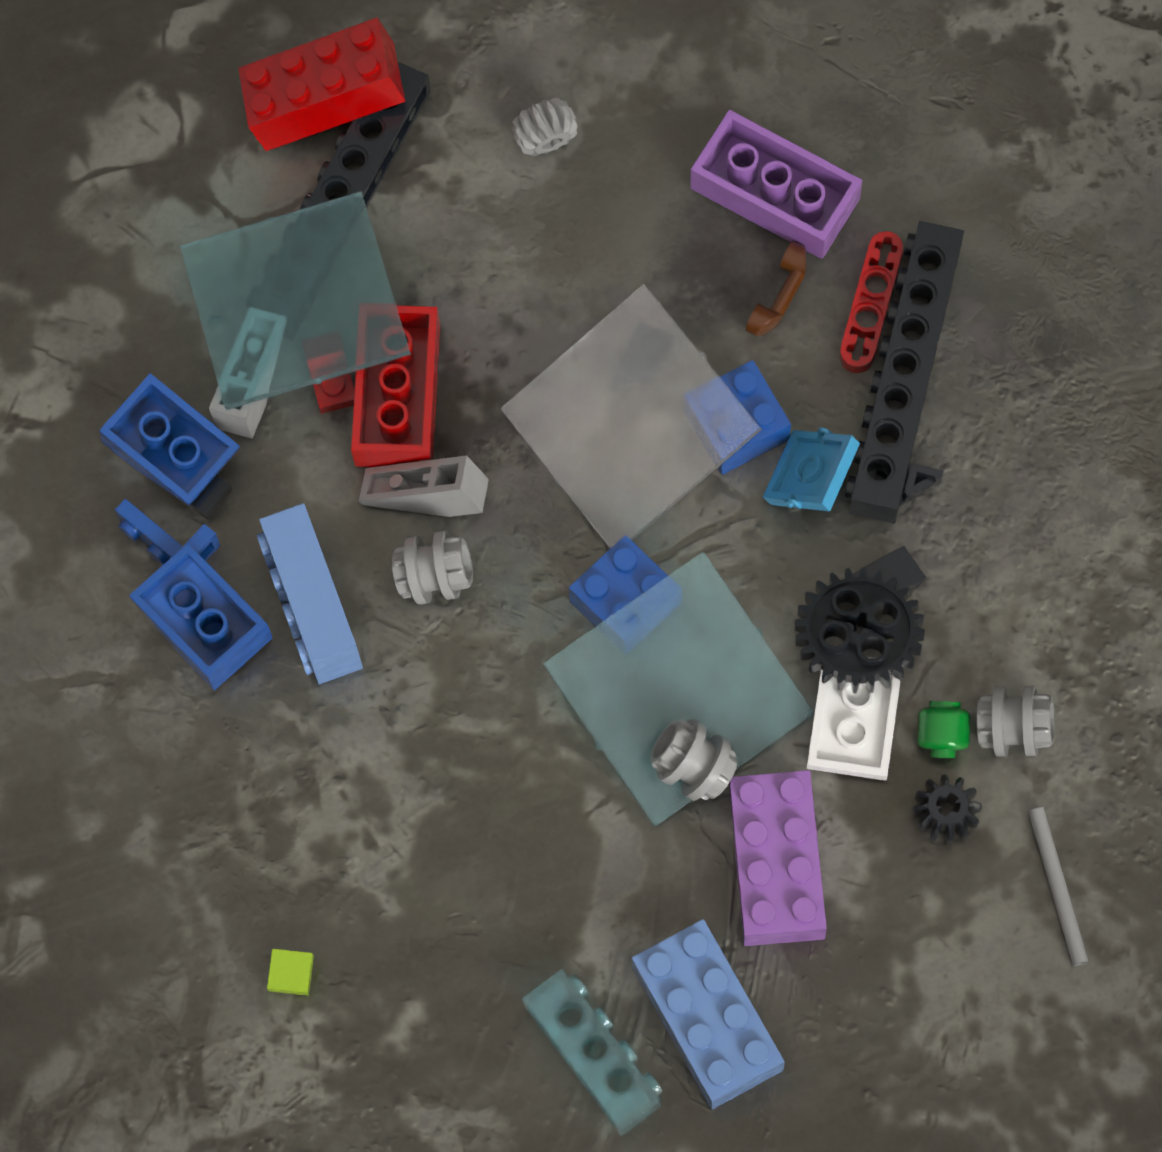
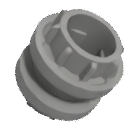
(432, 567)
(1015, 721)
(700, 763)

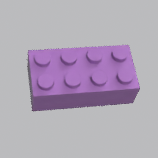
(775, 184)
(777, 858)

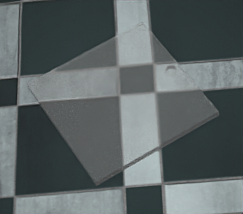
(630, 418)

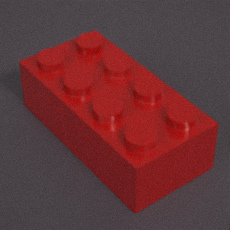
(321, 84)
(398, 397)

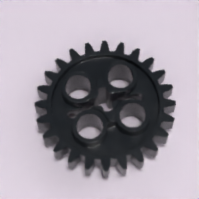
(846, 660)

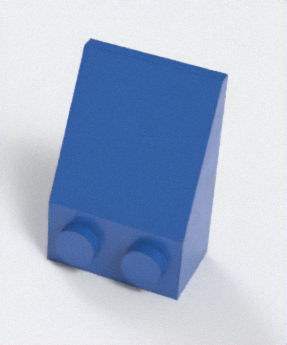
(167, 440)
(201, 616)

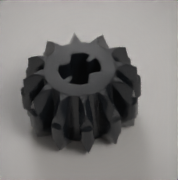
(936, 798)

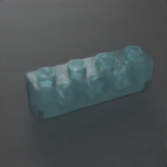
(622, 1108)

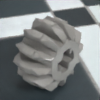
(544, 127)

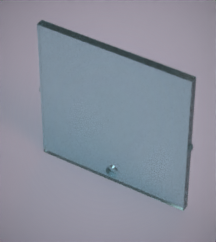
(294, 300)
(670, 658)

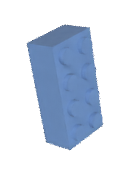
(313, 603)
(707, 1014)

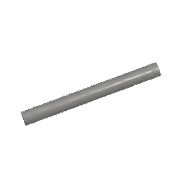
(1058, 886)

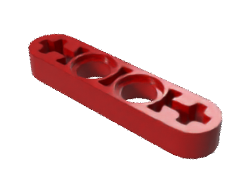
(873, 302)

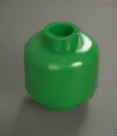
(944, 728)

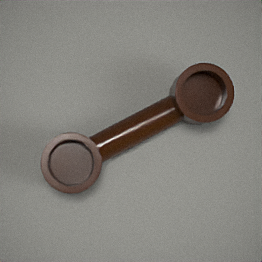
(766, 319)

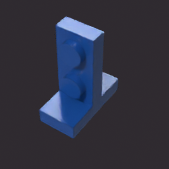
(161, 544)

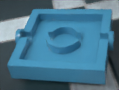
(811, 470)

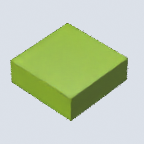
(290, 972)

